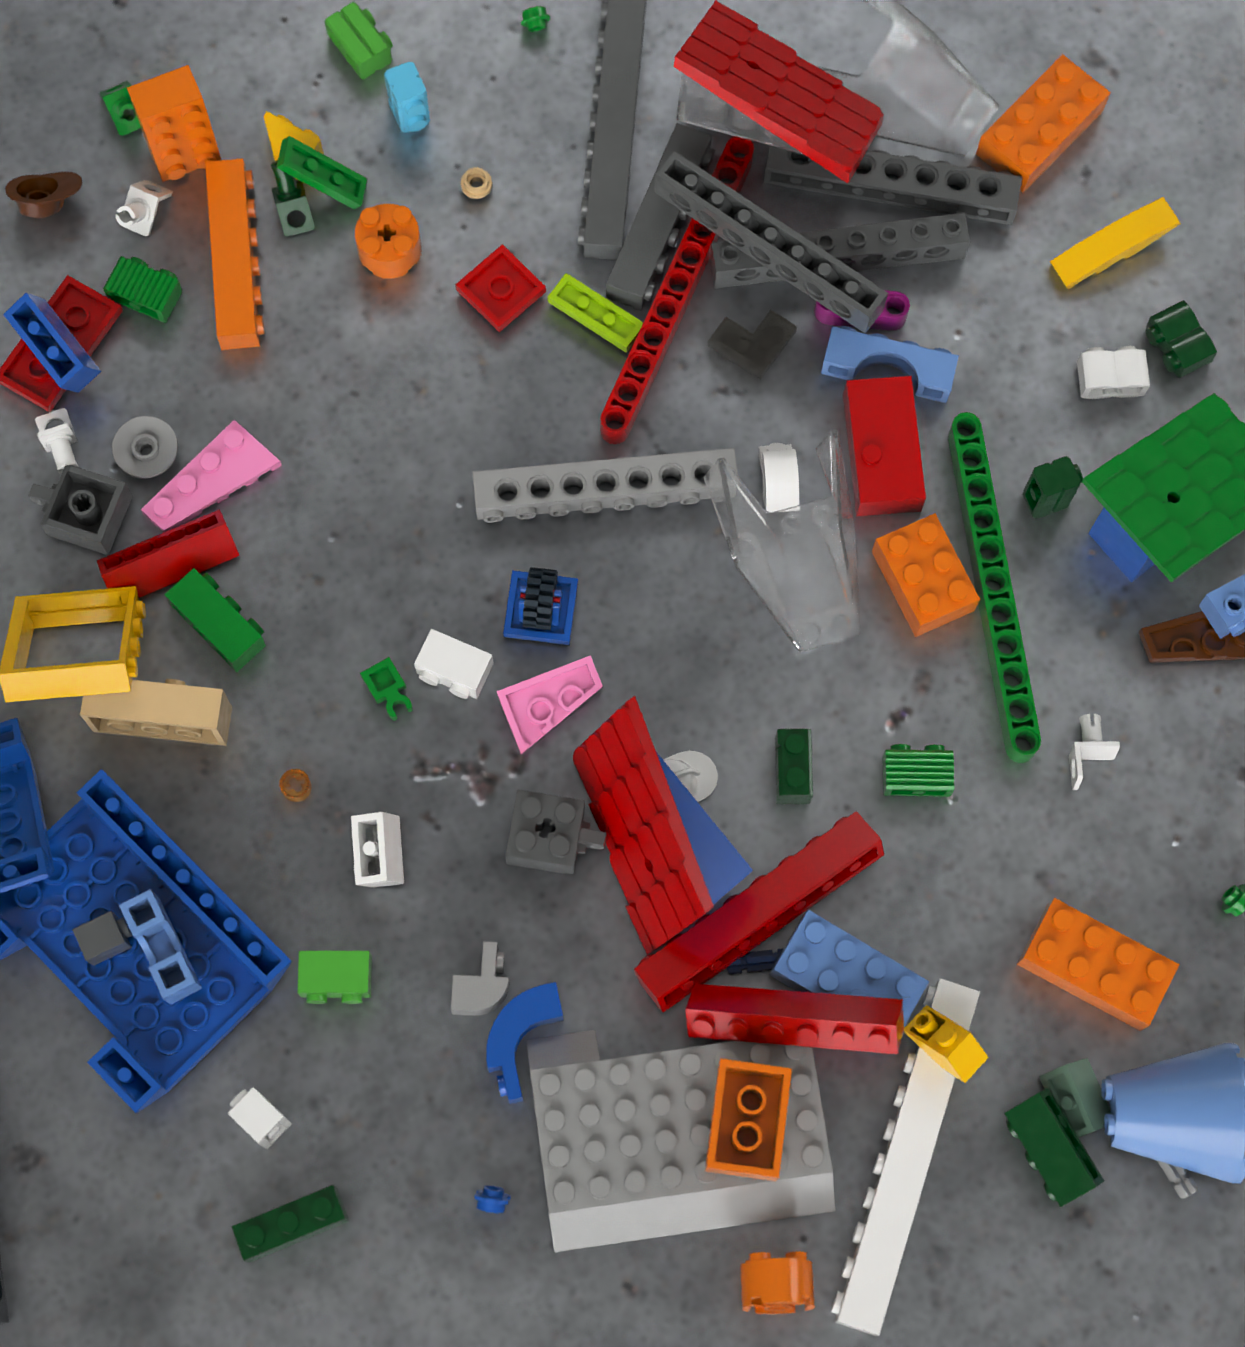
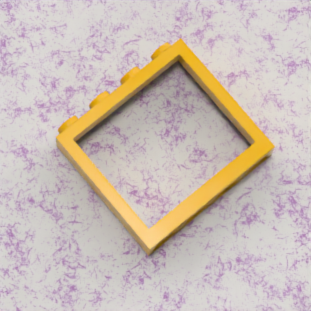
(64, 610)

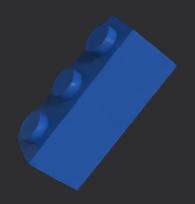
(52, 342)

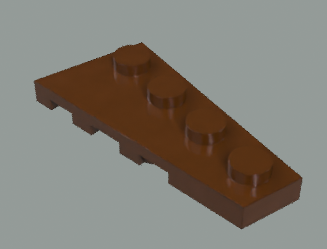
(1189, 640)

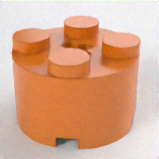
(388, 240)
(777, 1283)

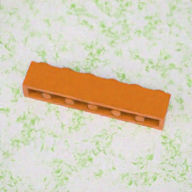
(233, 255)

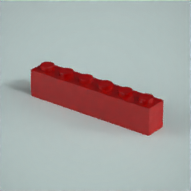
(795, 1018)

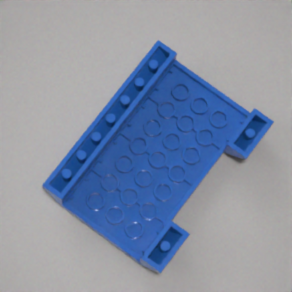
(101, 858)

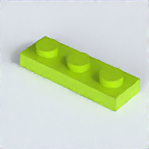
(595, 312)

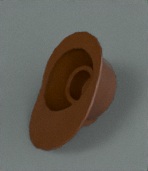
(42, 194)

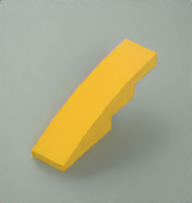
(1115, 242)

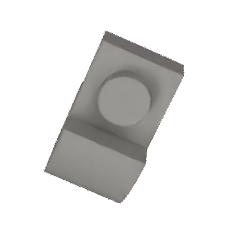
(481, 993)

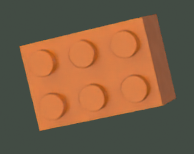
(925, 575)
(748, 1120)

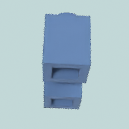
(161, 946)

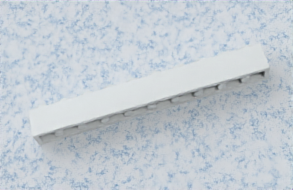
(900, 1173)

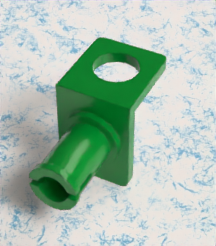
(121, 108)

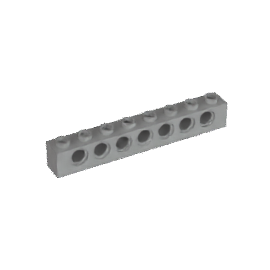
(590, 474)

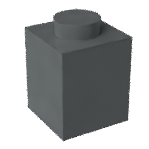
(103, 937)

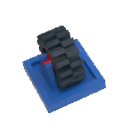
(540, 606)

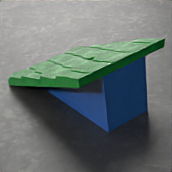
(1173, 493)

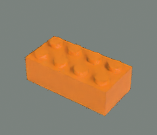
(1043, 122)
(174, 123)
(1098, 964)

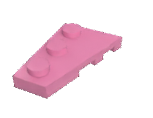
(547, 699)

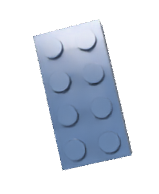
(834, 962)

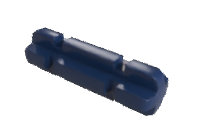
(755, 962)

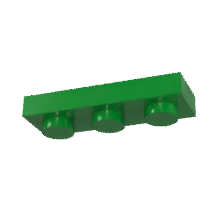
(321, 172)

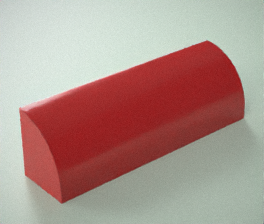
(170, 555)

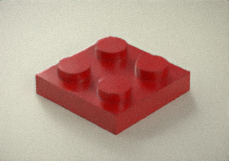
(500, 288)

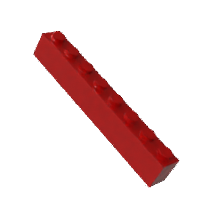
(759, 911)

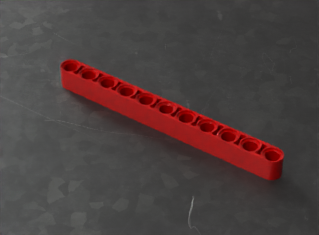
(670, 301)

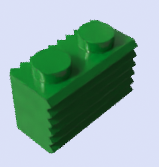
(143, 288)
(918, 771)

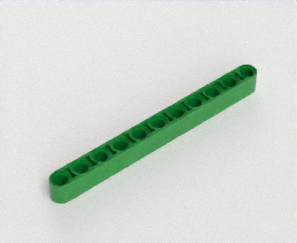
(993, 600)

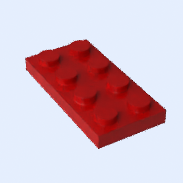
(86, 316)

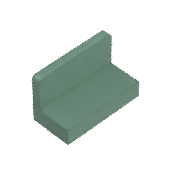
(1078, 1095)

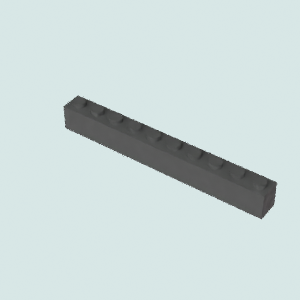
(613, 128)

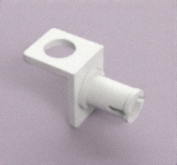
(141, 206)
(58, 438)
(1090, 748)

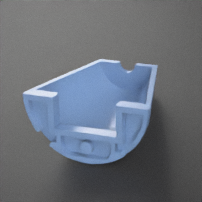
(1183, 1111)

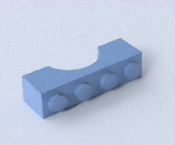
(853, 351)

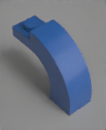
(520, 1016)

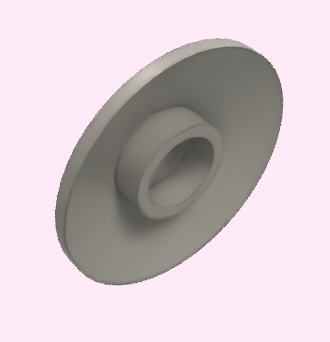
(140, 434)

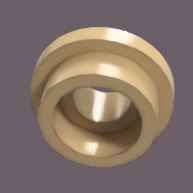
(476, 175)

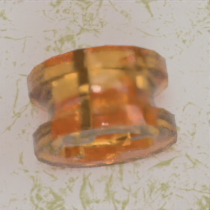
(299, 775)

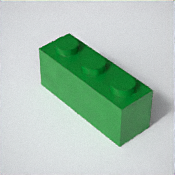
(216, 618)

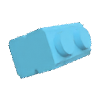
(407, 97)

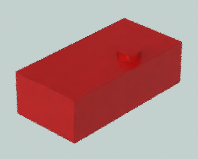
(884, 446)

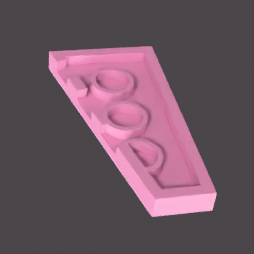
(217, 471)

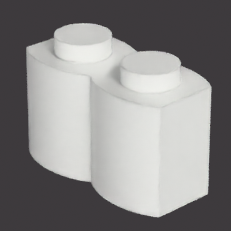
(1113, 373)

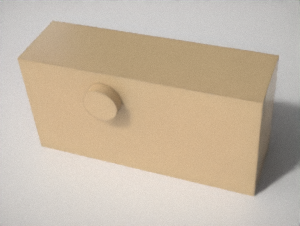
(161, 712)

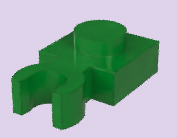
(385, 684)

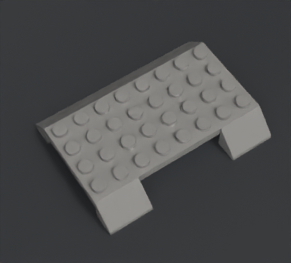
(632, 1139)

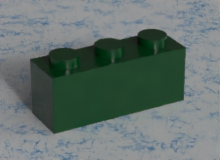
(1053, 1148)
(290, 1223)

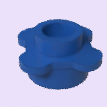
(492, 1199)

